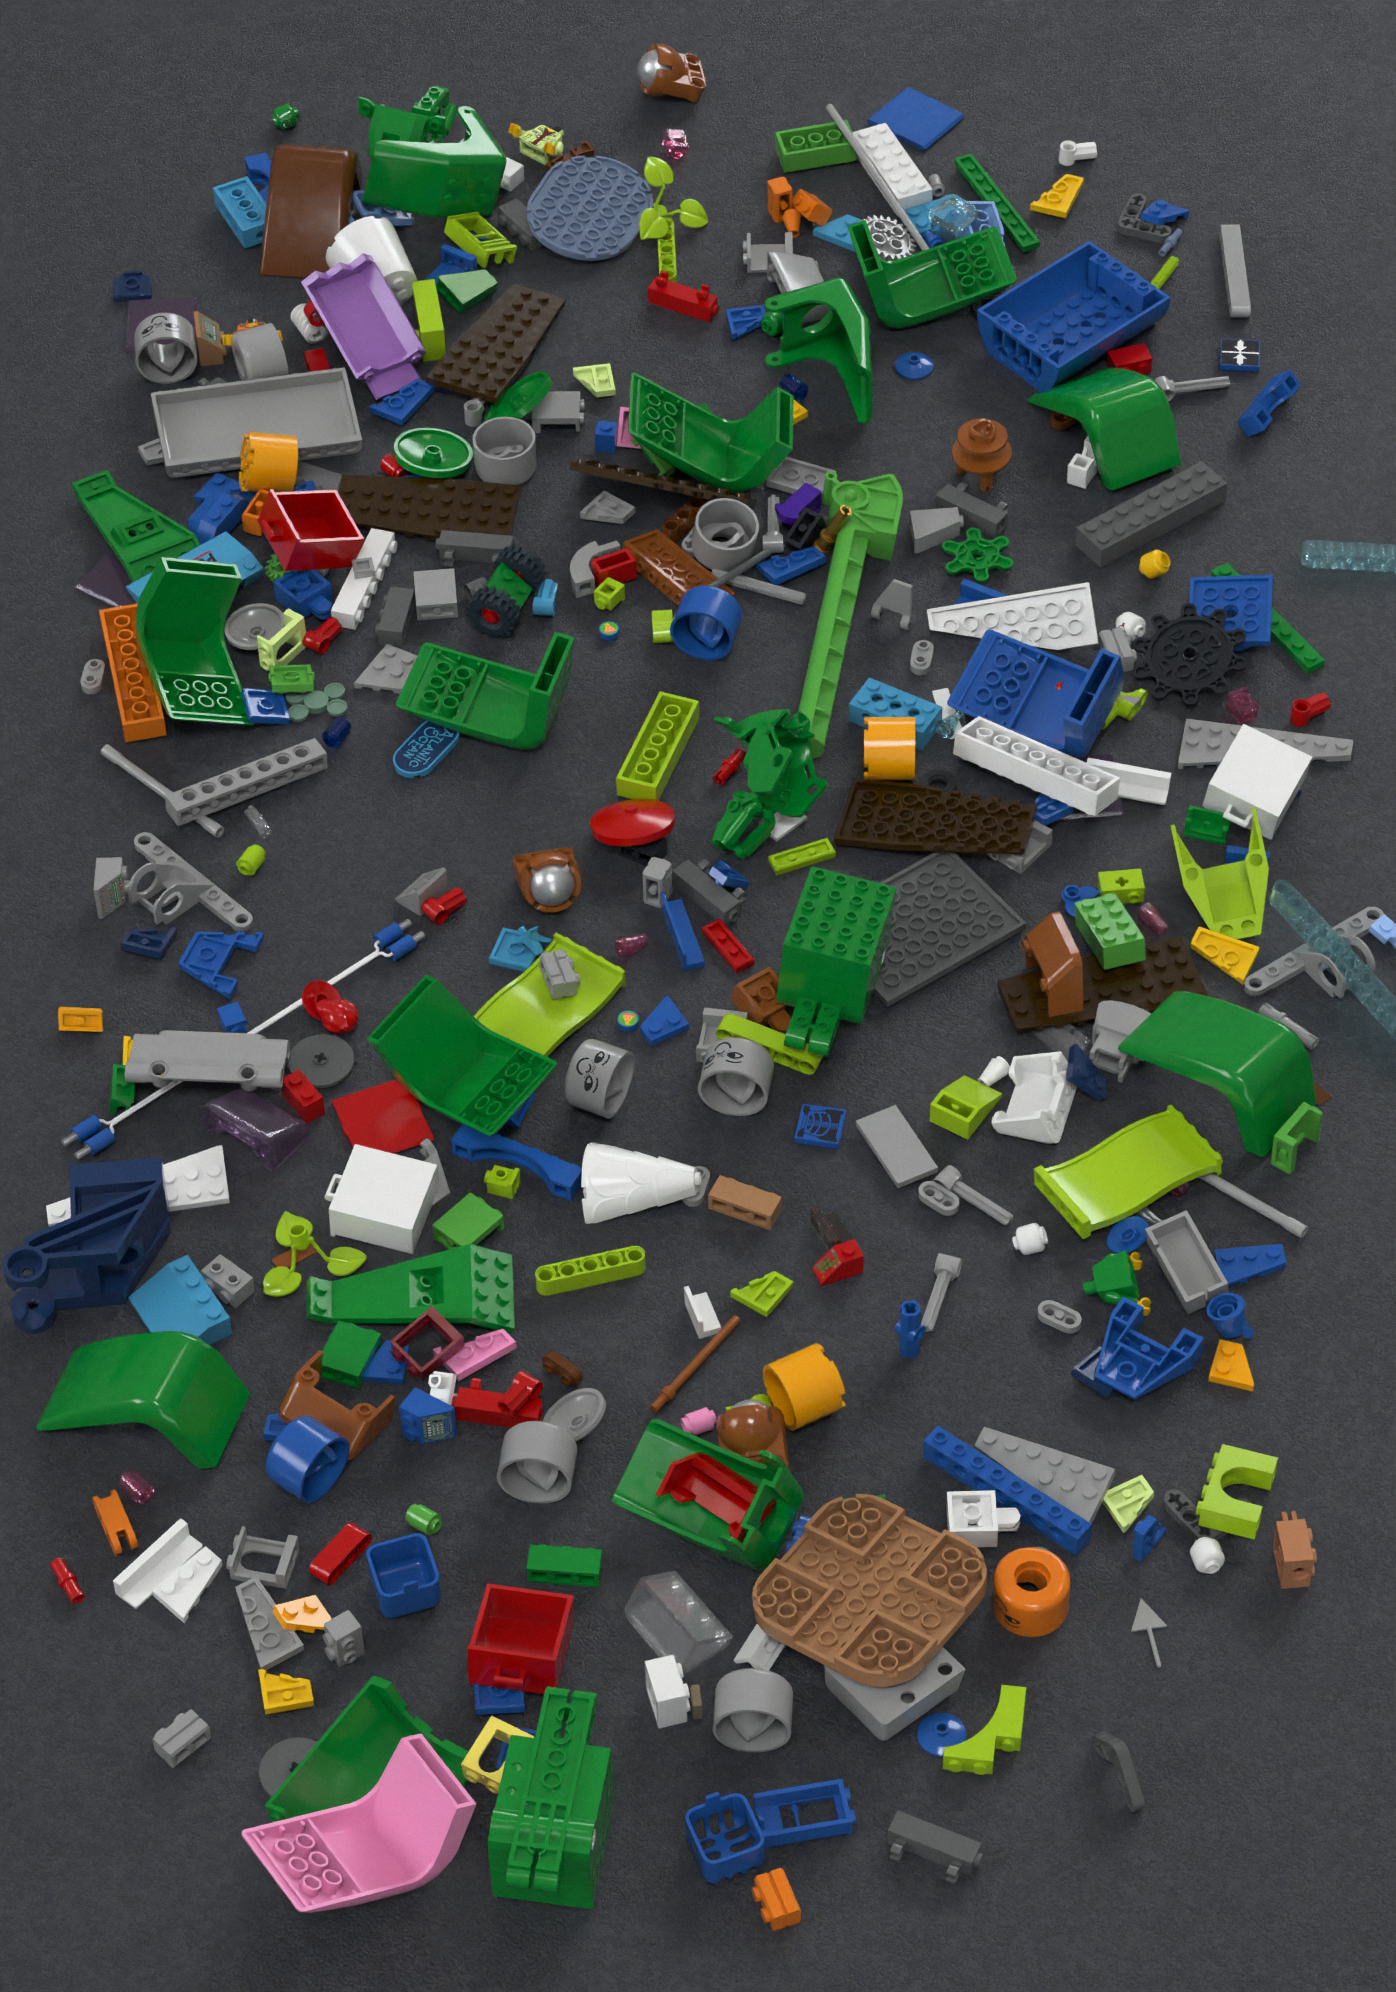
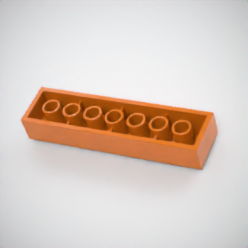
(135, 694)

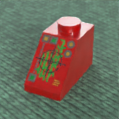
(839, 1263)

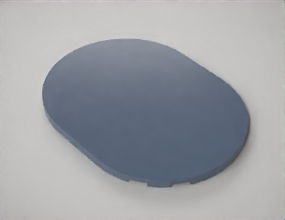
(588, 208)

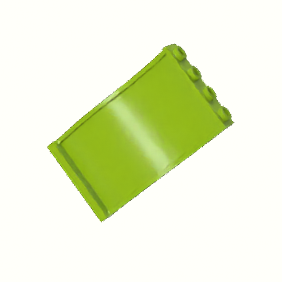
(535, 1020)
(1127, 1171)

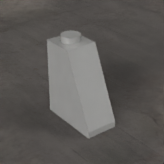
(934, 527)

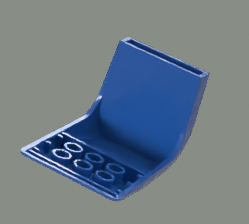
(1018, 691)

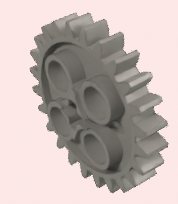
(889, 238)

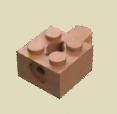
(1293, 1551)

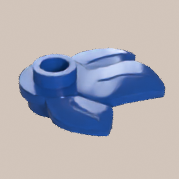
(1074, 894)

